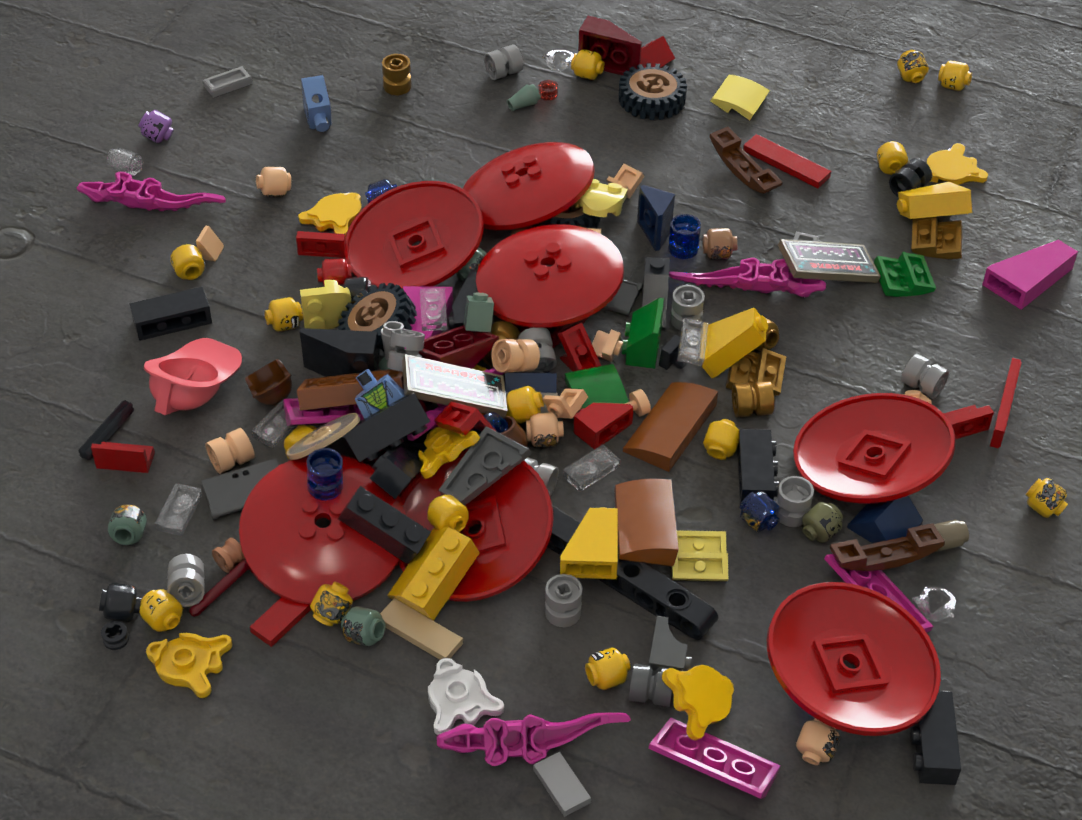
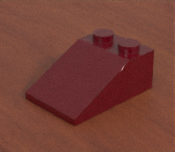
(616, 46)
(458, 347)

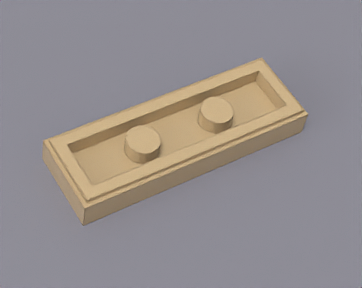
(420, 630)

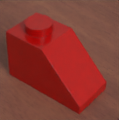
(602, 422)

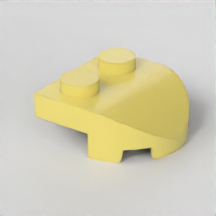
(602, 199)
(324, 305)

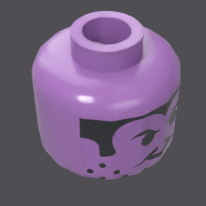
(156, 126)

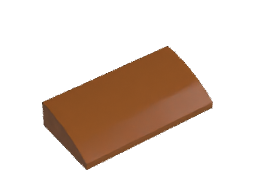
(337, 389)
(672, 424)
(646, 521)

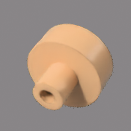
(640, 402)

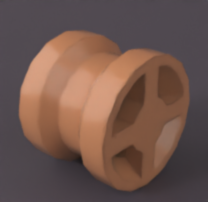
(228, 555)

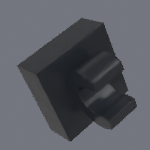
(670, 354)

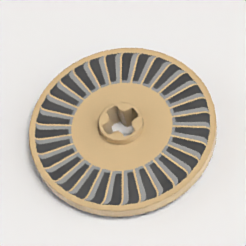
(323, 436)

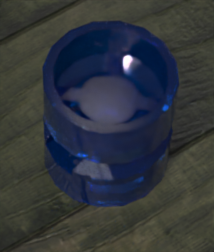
(684, 236)
(324, 473)

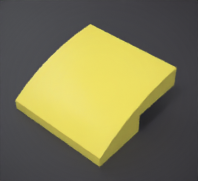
(741, 95)
(701, 556)

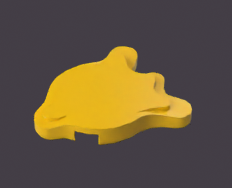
(954, 167)
(333, 212)
(443, 447)
(189, 660)
(701, 694)

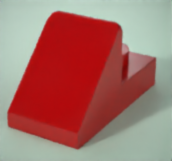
(578, 348)

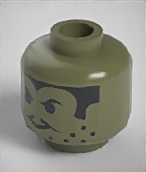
(822, 522)

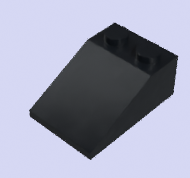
(339, 351)

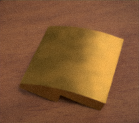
(937, 238)
(758, 368)

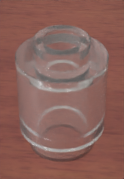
(125, 161)

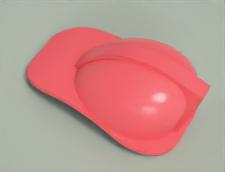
(191, 374)

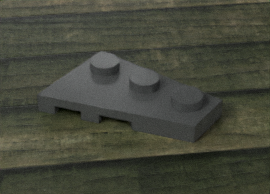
(483, 465)

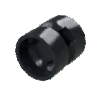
(912, 175)

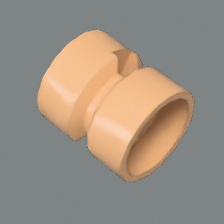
(515, 355)
(233, 449)

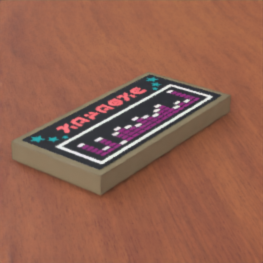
(829, 261)
(447, 382)

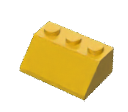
(435, 571)

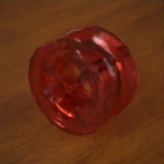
(548, 90)

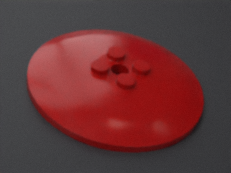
(530, 184)
(423, 211)
(528, 293)
(841, 445)
(513, 533)
(295, 554)
(892, 654)

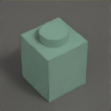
(478, 312)

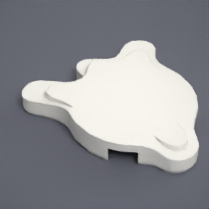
(459, 695)

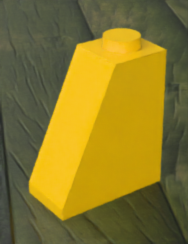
(935, 201)
(732, 340)
(593, 546)

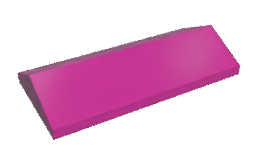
(315, 416)
(881, 583)
(716, 759)

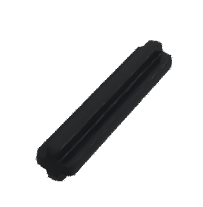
(107, 428)

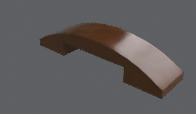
(741, 164)
(890, 553)

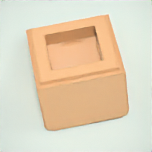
(209, 244)

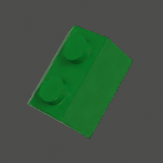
(644, 335)

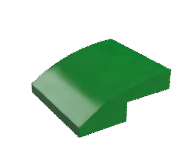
(904, 275)
(600, 384)

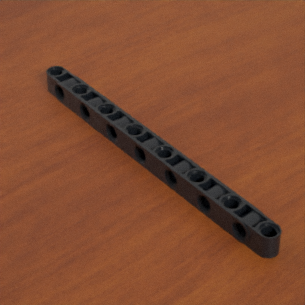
(635, 579)

